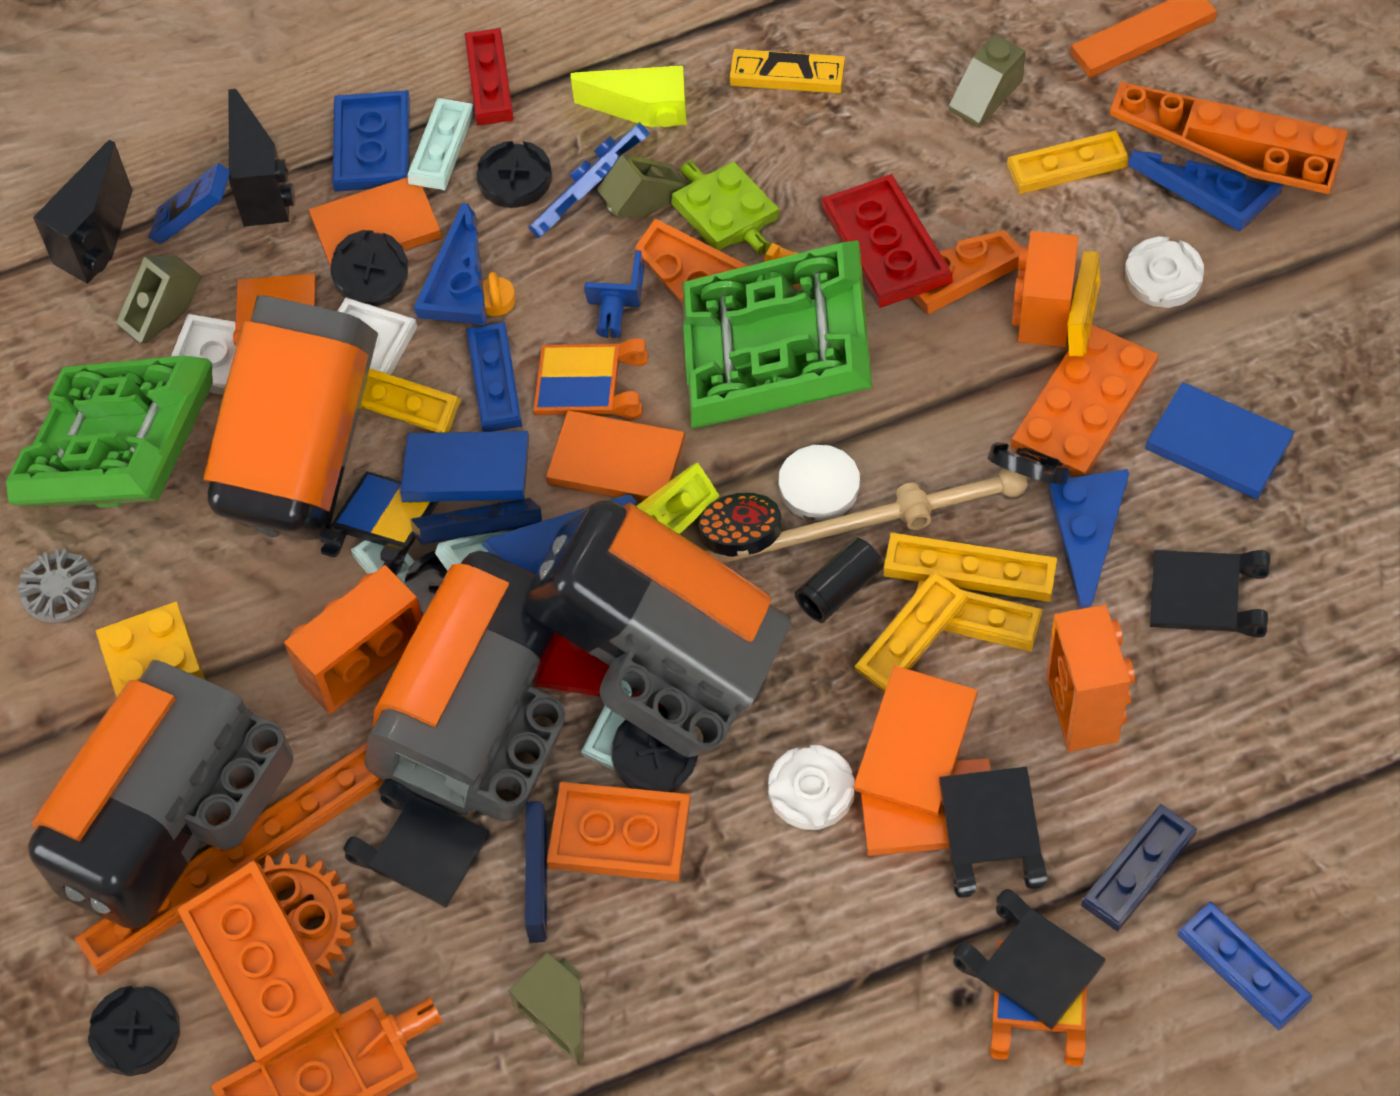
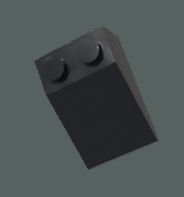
(255, 169)
(87, 215)

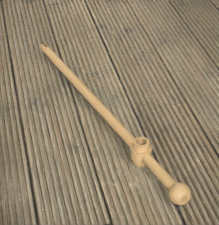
(911, 506)

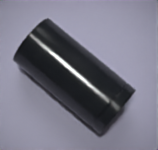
(839, 580)

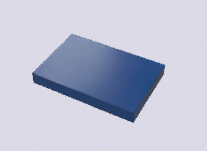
(370, 139)
(1220, 440)
(465, 466)

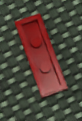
(489, 76)

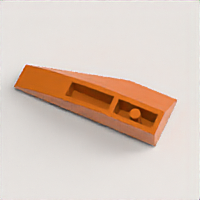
(1237, 137)

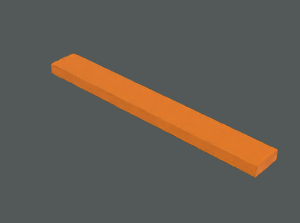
(271, 834)

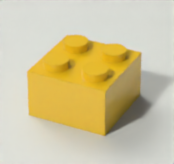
(148, 637)

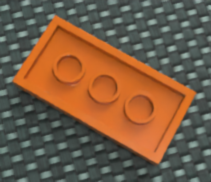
(1086, 401)
(258, 962)

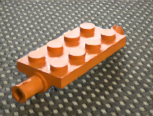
(347, 1057)

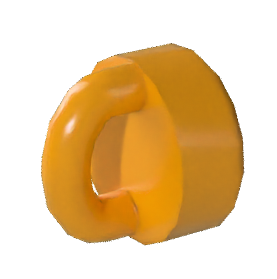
(498, 295)

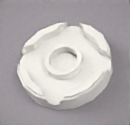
(1164, 272)
(819, 482)
(811, 787)

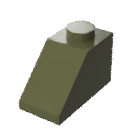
(988, 80)
(639, 186)
(157, 296)
(554, 1003)

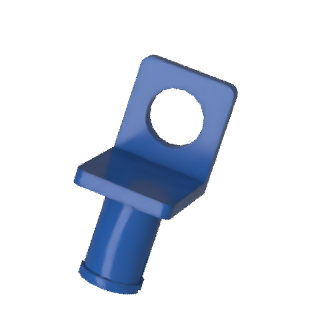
(614, 297)

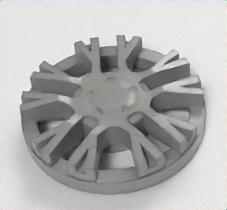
(57, 586)

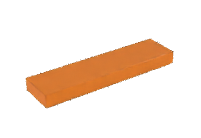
(1140, 34)

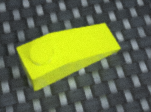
(638, 95)
(681, 499)

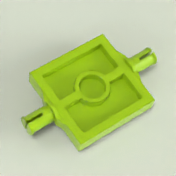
(725, 206)

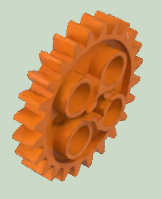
(329, 903)

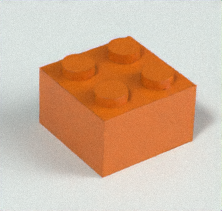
(1045, 288)

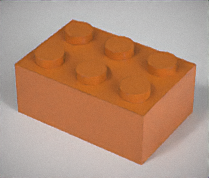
(354, 639)
(1088, 677)

